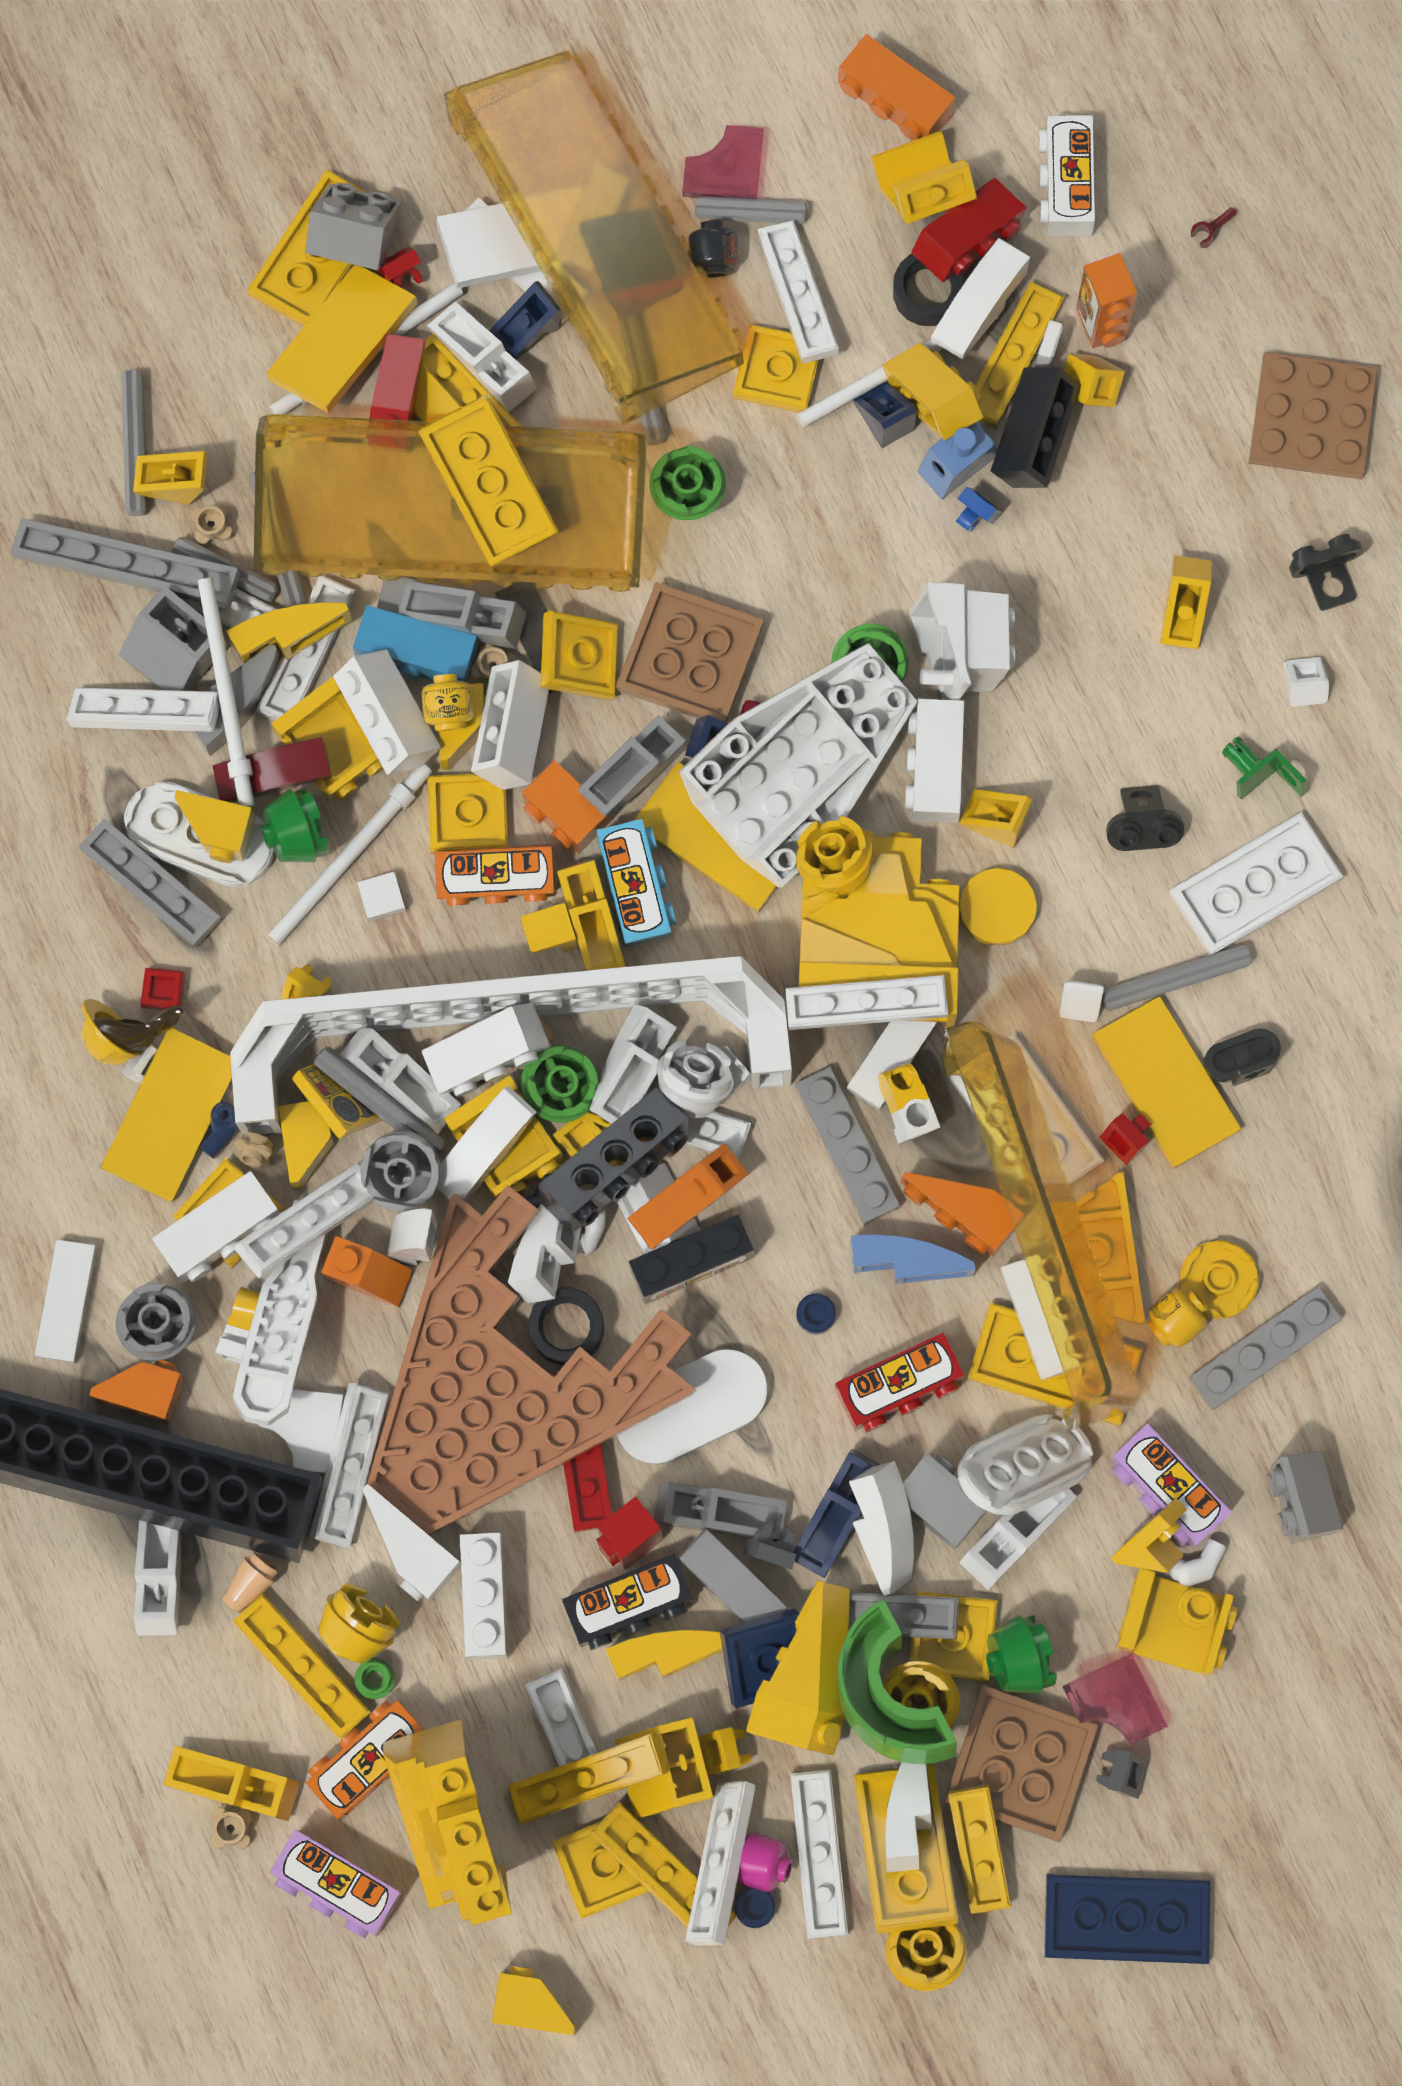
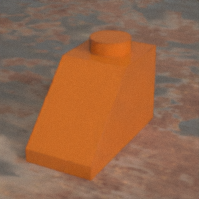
(366, 1271)
(143, 1389)

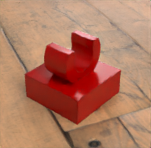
(399, 264)
(1126, 1136)

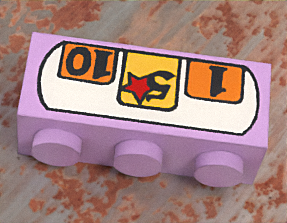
(1163, 1476)
(335, 1884)

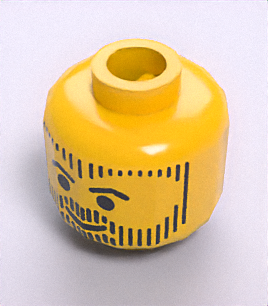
(447, 703)
(1178, 1317)

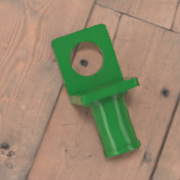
(1258, 770)

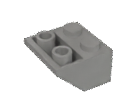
(352, 225)
(168, 643)
(1304, 1497)
(940, 1501)

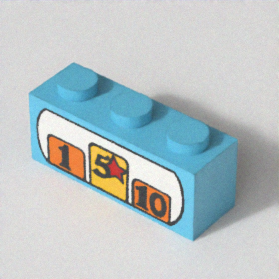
(635, 882)

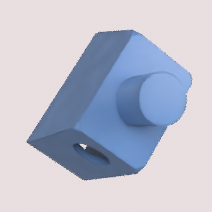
(959, 457)

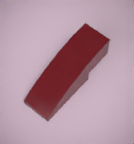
(278, 769)

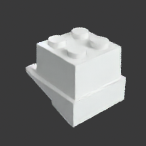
(963, 638)

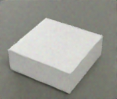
(1049, 344)
(381, 896)

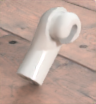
(589, 1240)
(1200, 1569)

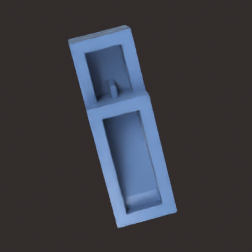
(908, 1257)

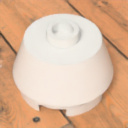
(695, 1078)

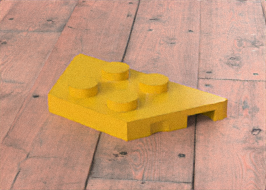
(1110, 1236)

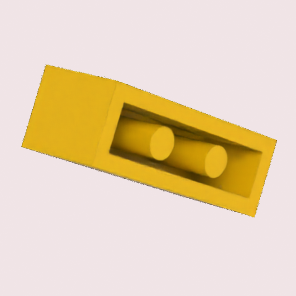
(934, 389)

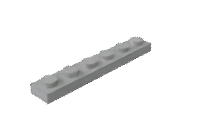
(121, 561)

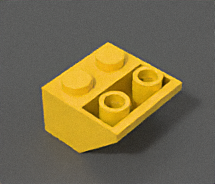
(686, 1776)

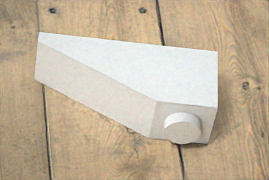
(413, 1552)

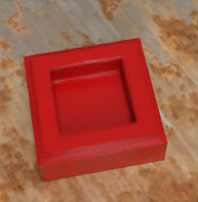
(162, 989)

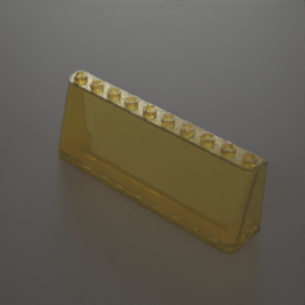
(597, 231)
(374, 503)
(1044, 1221)

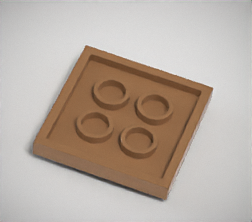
(1313, 415)
(689, 654)
(1027, 1758)

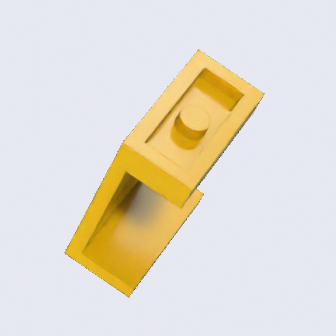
(922, 179)
(1157, 1633)

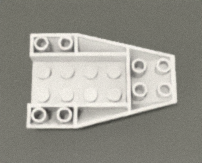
(798, 759)

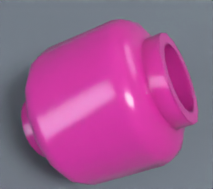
(764, 1863)

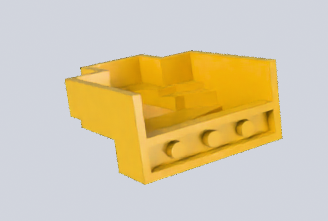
(883, 927)
(445, 1822)

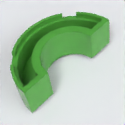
(876, 1718)

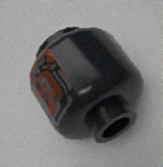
(714, 248)

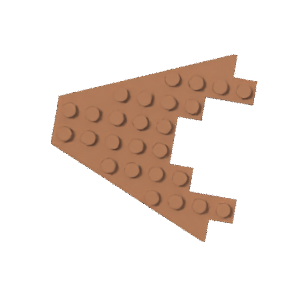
(479, 1412)

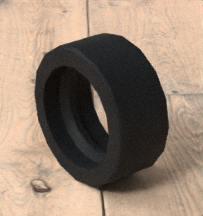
(912, 311)
(563, 1296)

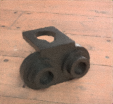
(1316, 563)
(1144, 825)
(1243, 1057)

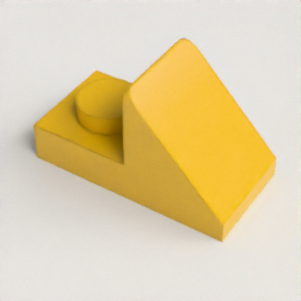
(1151, 1545)

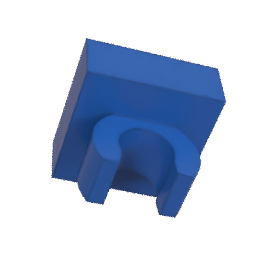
(977, 508)

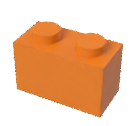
(556, 801)

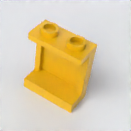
(328, 716)
(529, 1157)

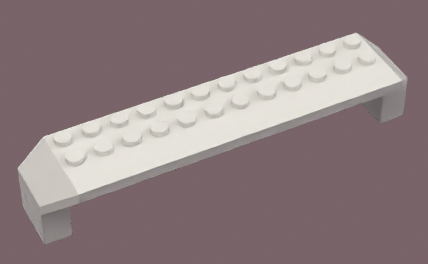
(288, 1026)

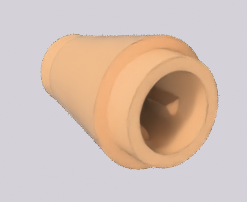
(250, 1581)

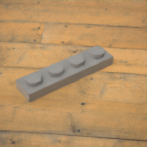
(149, 883)
(847, 1146)
(1265, 1348)

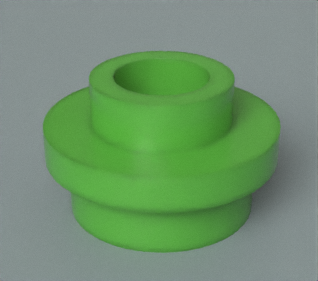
(366, 1669)

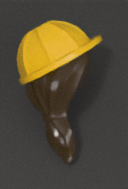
(119, 1039)

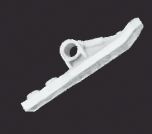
(278, 1337)

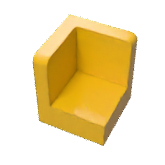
(1098, 379)
(549, 929)

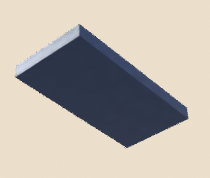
(1127, 1919)

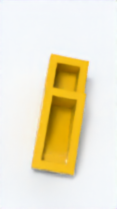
(288, 628)
(590, 916)
(668, 1650)
(231, 1783)

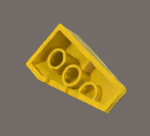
(802, 1696)

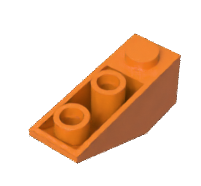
(688, 1196)
(971, 1209)

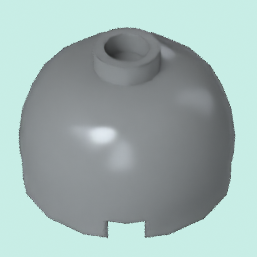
(400, 1170)

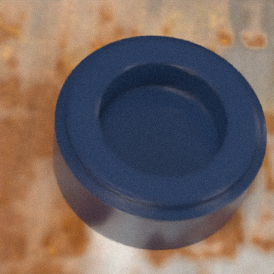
(815, 1314)
(754, 1908)

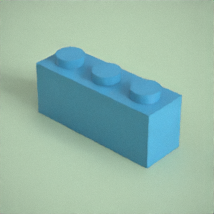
(416, 645)

